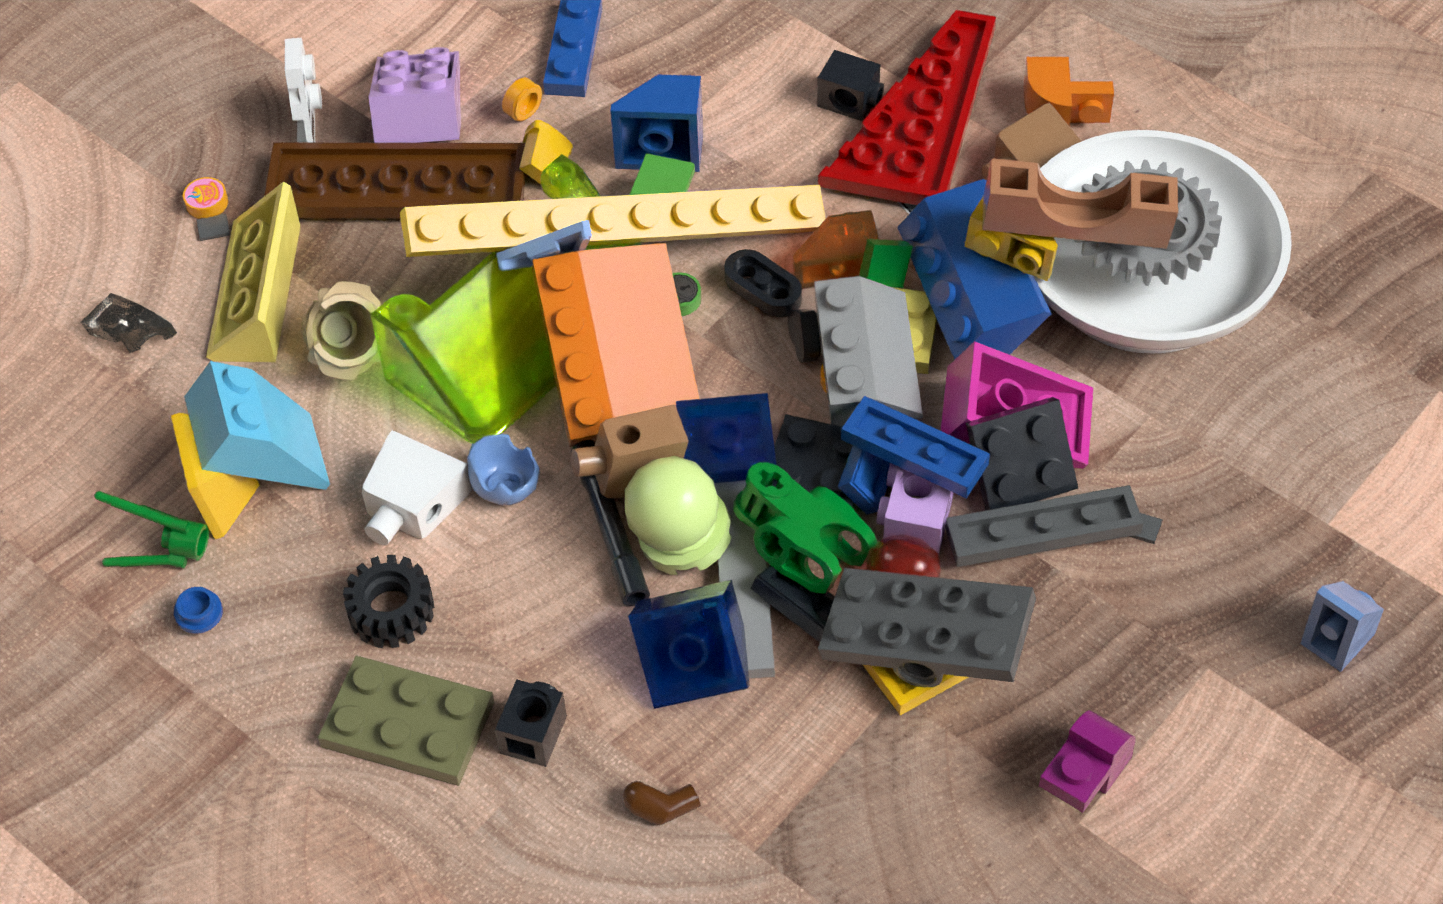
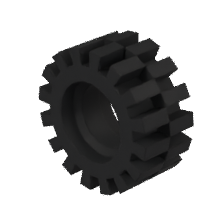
(382, 579)

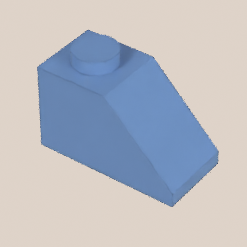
(1340, 623)

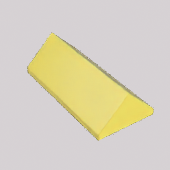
(256, 281)

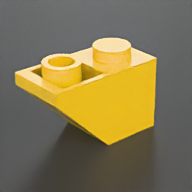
(1024, 252)

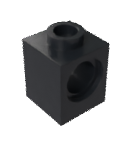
(849, 85)
(531, 740)

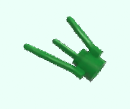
(180, 536)

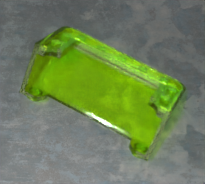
(482, 345)

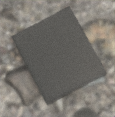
(213, 227)
(1150, 529)

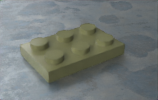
(406, 720)

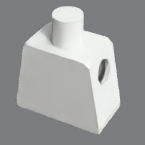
(411, 489)

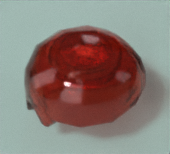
(904, 556)

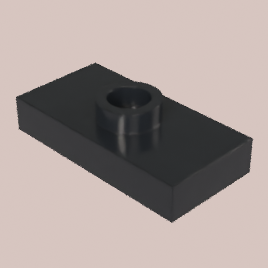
(795, 601)

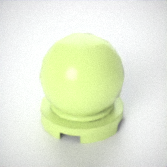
(677, 515)

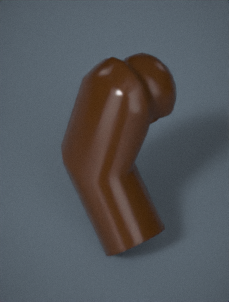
(657, 806)

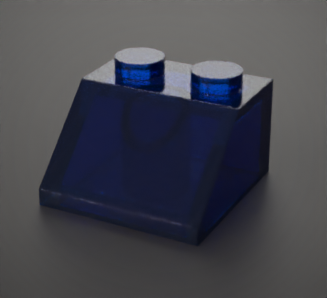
(691, 644)

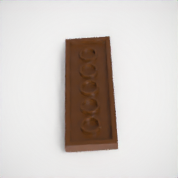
(387, 177)

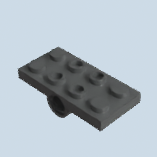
(928, 626)

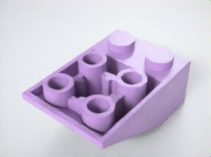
(416, 97)

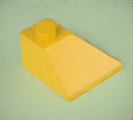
(216, 494)

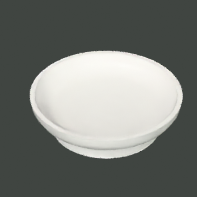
(1187, 312)

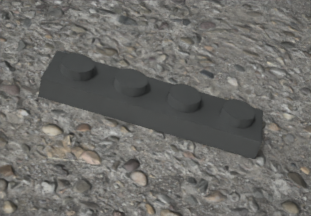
(1043, 525)

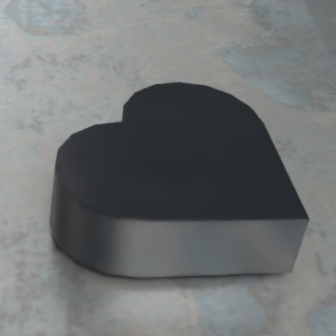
(804, 334)

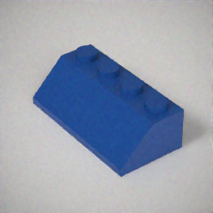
(969, 292)

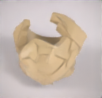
(341, 330)

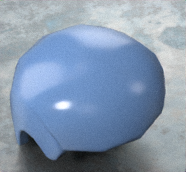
(501, 470)

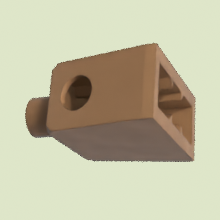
(1034, 138)
(629, 444)

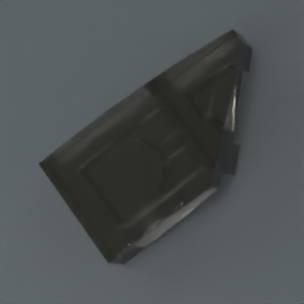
(126, 321)

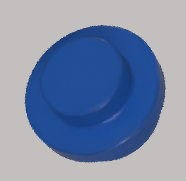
(198, 610)

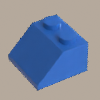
(659, 120)

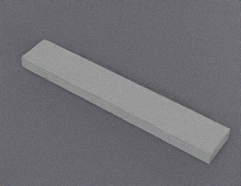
(741, 565)

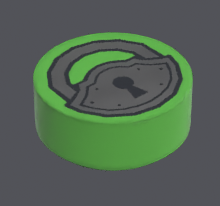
(688, 292)

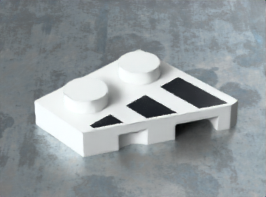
(302, 93)

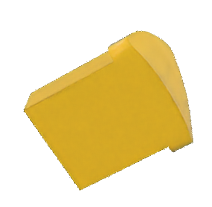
(542, 148)

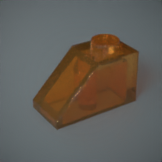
(835, 248)

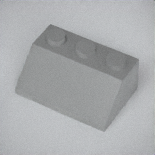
(866, 347)

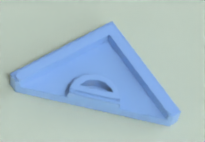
(558, 242)

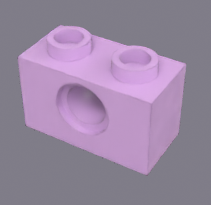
(912, 516)

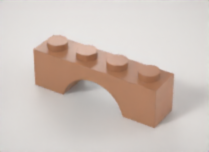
(1130, 213)

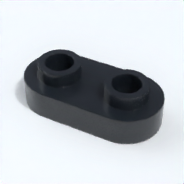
(771, 286)

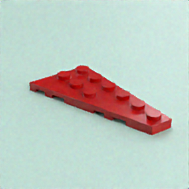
(920, 124)

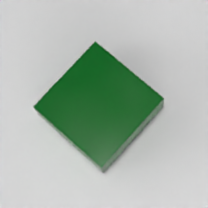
(886, 261)

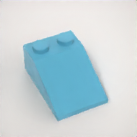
(253, 428)

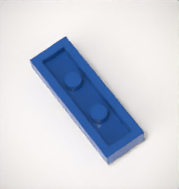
(572, 48)
(915, 446)

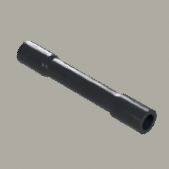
(624, 564)

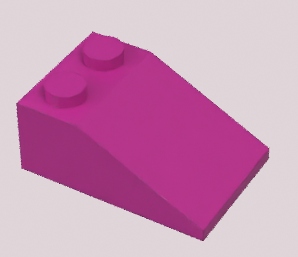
(991, 382)

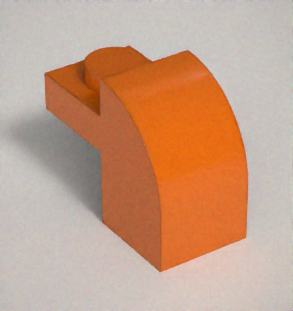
(1076, 101)

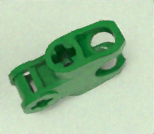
(800, 526)

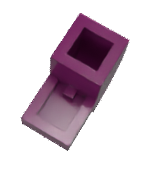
(1088, 761)

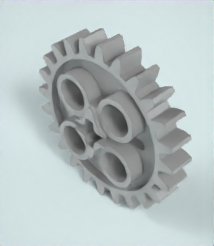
(1191, 240)

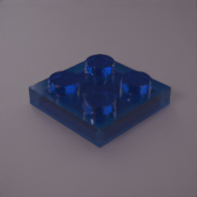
(728, 434)

